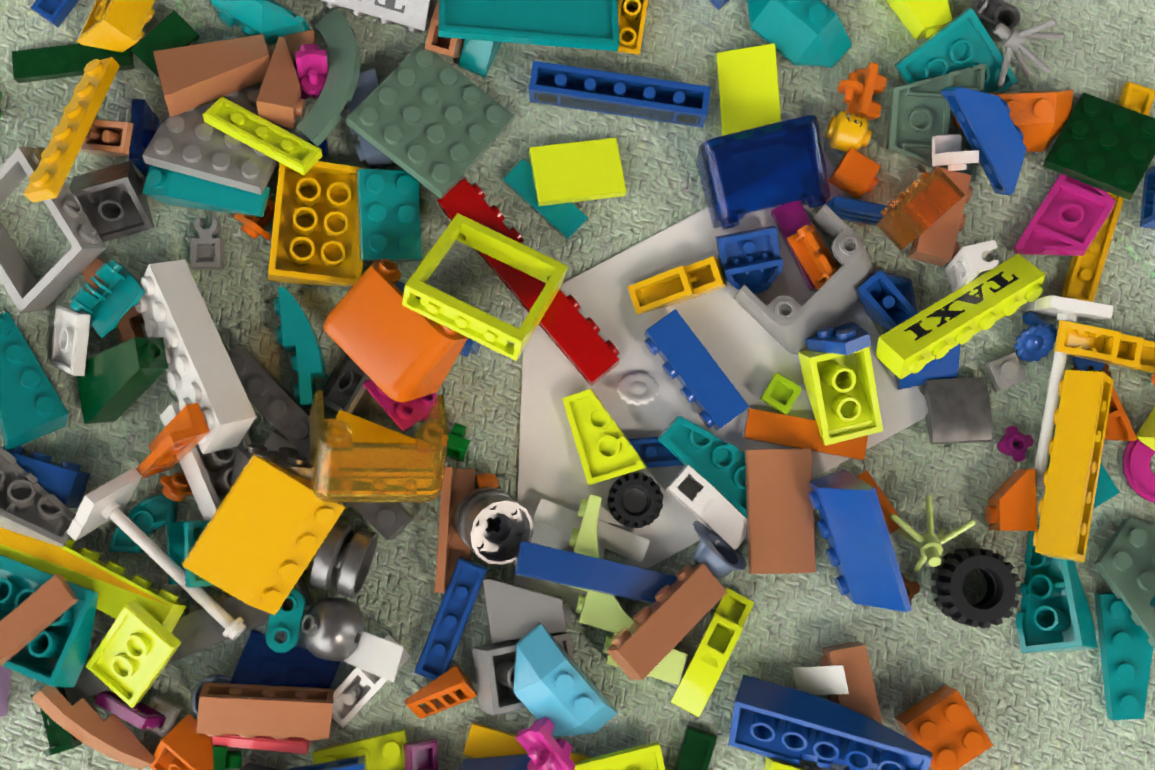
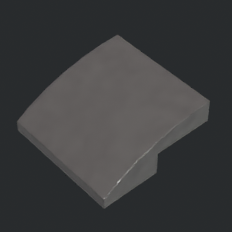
(958, 410)

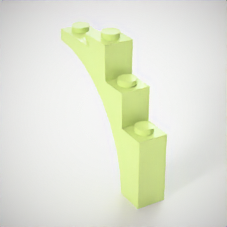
(604, 609)

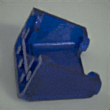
(763, 169)

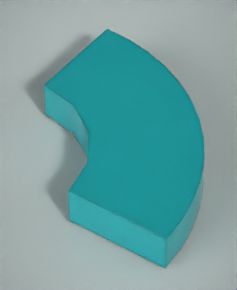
(149, 517)

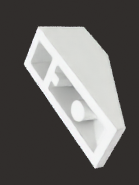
(358, 690)

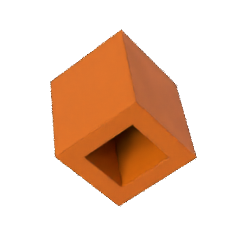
(855, 174)

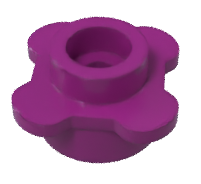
(1006, 444)

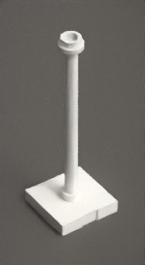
(1071, 311)
(108, 504)

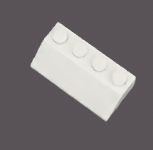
(208, 473)

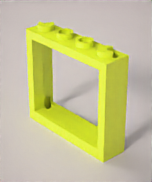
(468, 319)

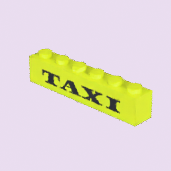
(959, 316)

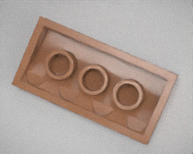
(779, 511)

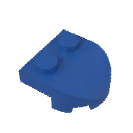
(750, 258)

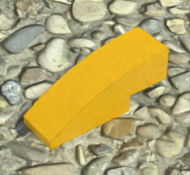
(677, 285)

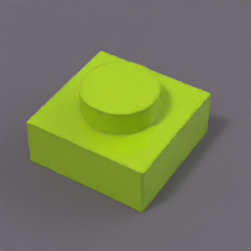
(780, 393)

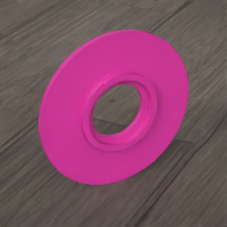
(1137, 469)

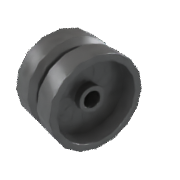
(344, 559)

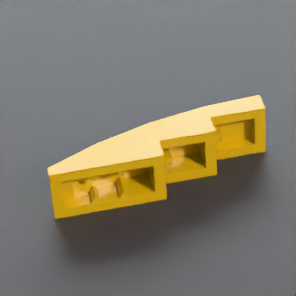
(1105, 346)

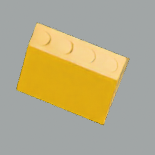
(316, 227)
(263, 535)

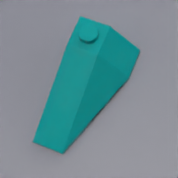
(192, 192)

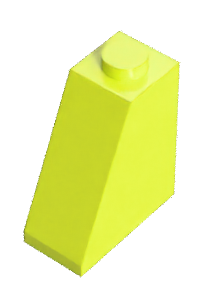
(922, 16)

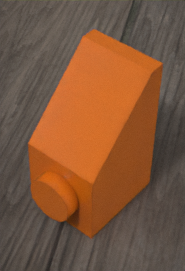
(1014, 504)

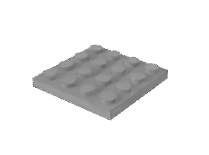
(202, 151)

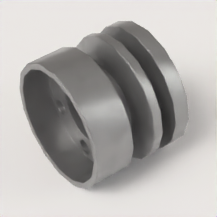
(501, 537)

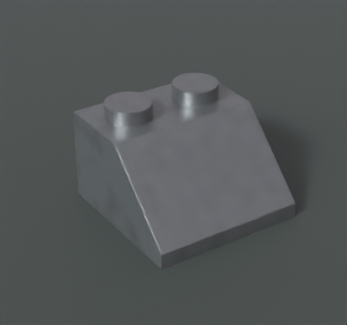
(113, 201)

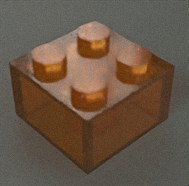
(919, 207)

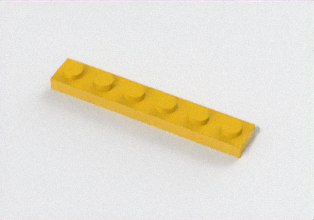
(72, 130)

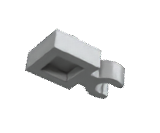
(207, 250)

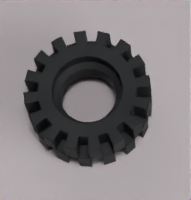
(653, 495)

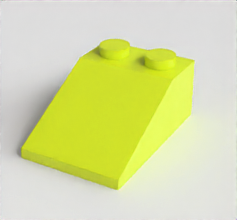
(841, 394)

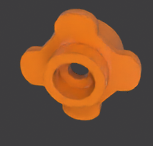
(175, 487)

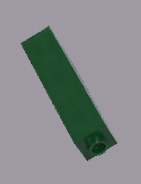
(120, 377)

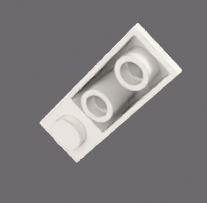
(709, 506)

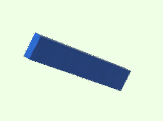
(590, 573)

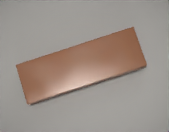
(34, 616)

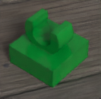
(457, 444)
(226, 759)

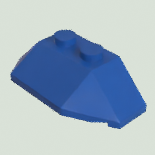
(991, 131)

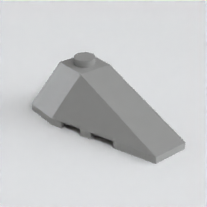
(29, 507)

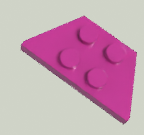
(1066, 220)

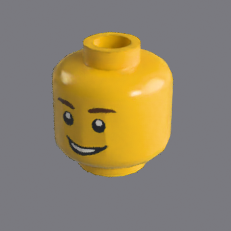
(848, 131)

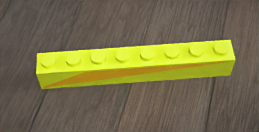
(88, 571)

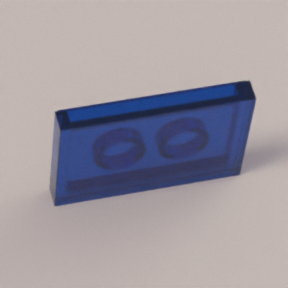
(293, 668)

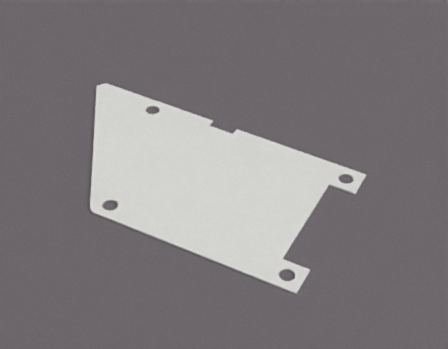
(734, 339)

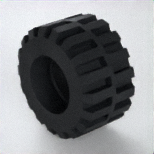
(1000, 587)

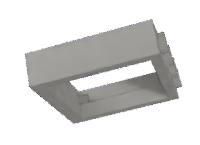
(14, 272)

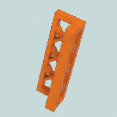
(175, 441)

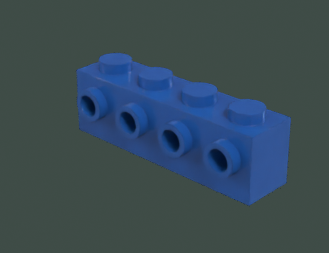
(695, 370)

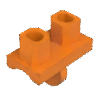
(860, 89)

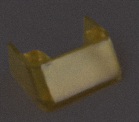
(377, 470)

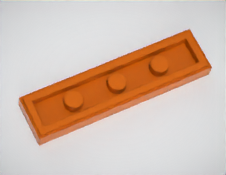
(798, 434)

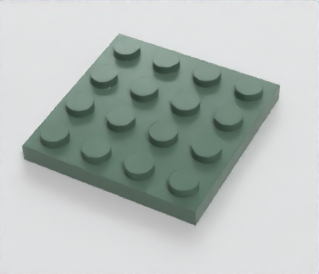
(430, 120)

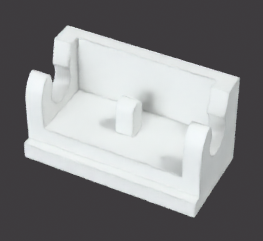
(969, 263)

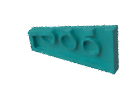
(710, 457)
(1124, 658)

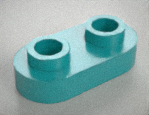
(287, 621)

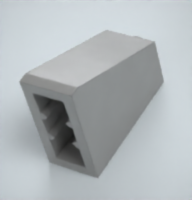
(519, 609)

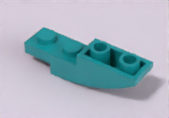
(299, 337)

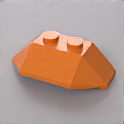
(1037, 115)

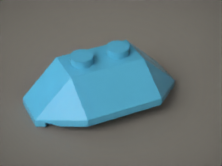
(557, 687)

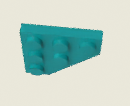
(954, 48)

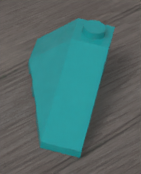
(1053, 606)

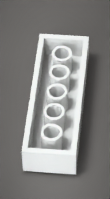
(195, 353)

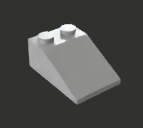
(495, 674)

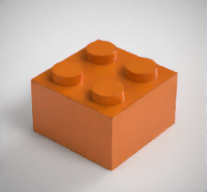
(945, 728)

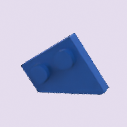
(839, 340)

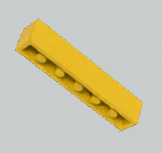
(1073, 465)

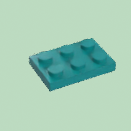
(388, 215)

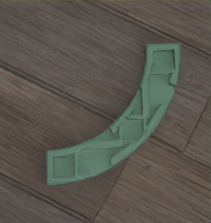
(340, 80)

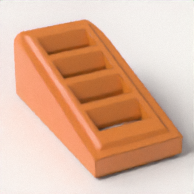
(442, 693)

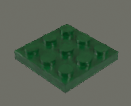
(1104, 146)

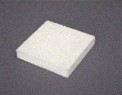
(70, 340)

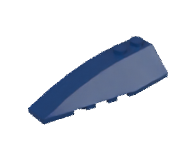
(805, 727)

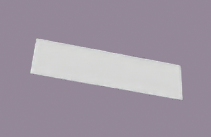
(376, 656)

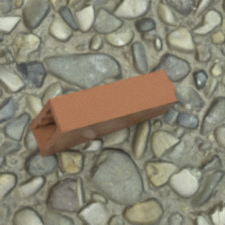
(210, 70)

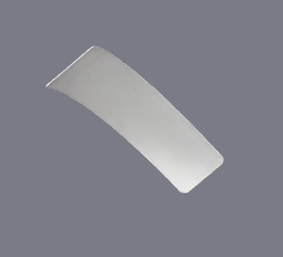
(608, 536)

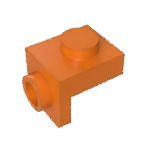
(255, 225)

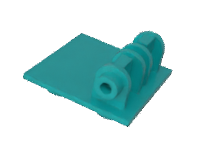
(110, 299)

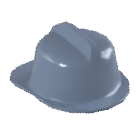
(716, 553)

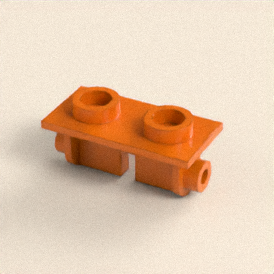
(813, 255)

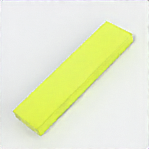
(262, 135)

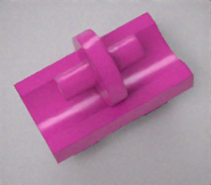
(311, 70)
(543, 749)

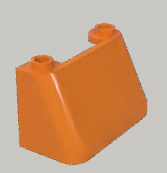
(390, 342)

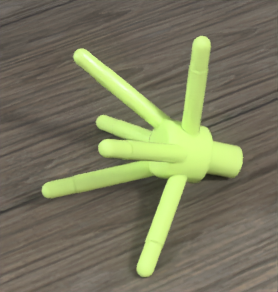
(928, 543)

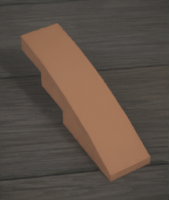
(106, 736)

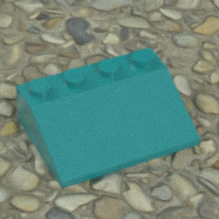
(61, 648)

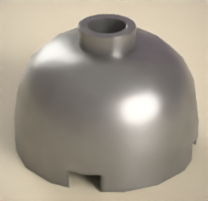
(331, 628)

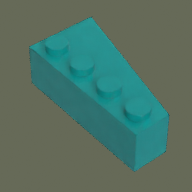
(26, 396)

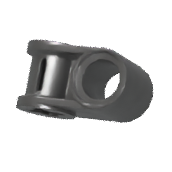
(993, 10)

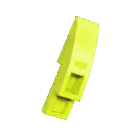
(712, 652)

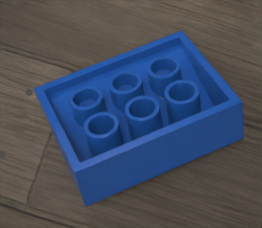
(858, 541)

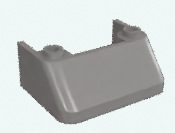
(795, 323)

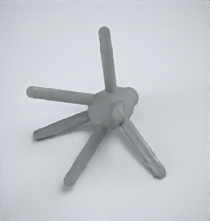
(1014, 41)

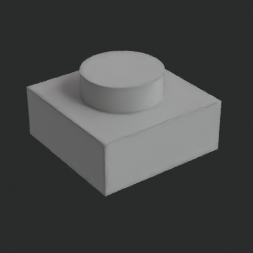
(1005, 372)

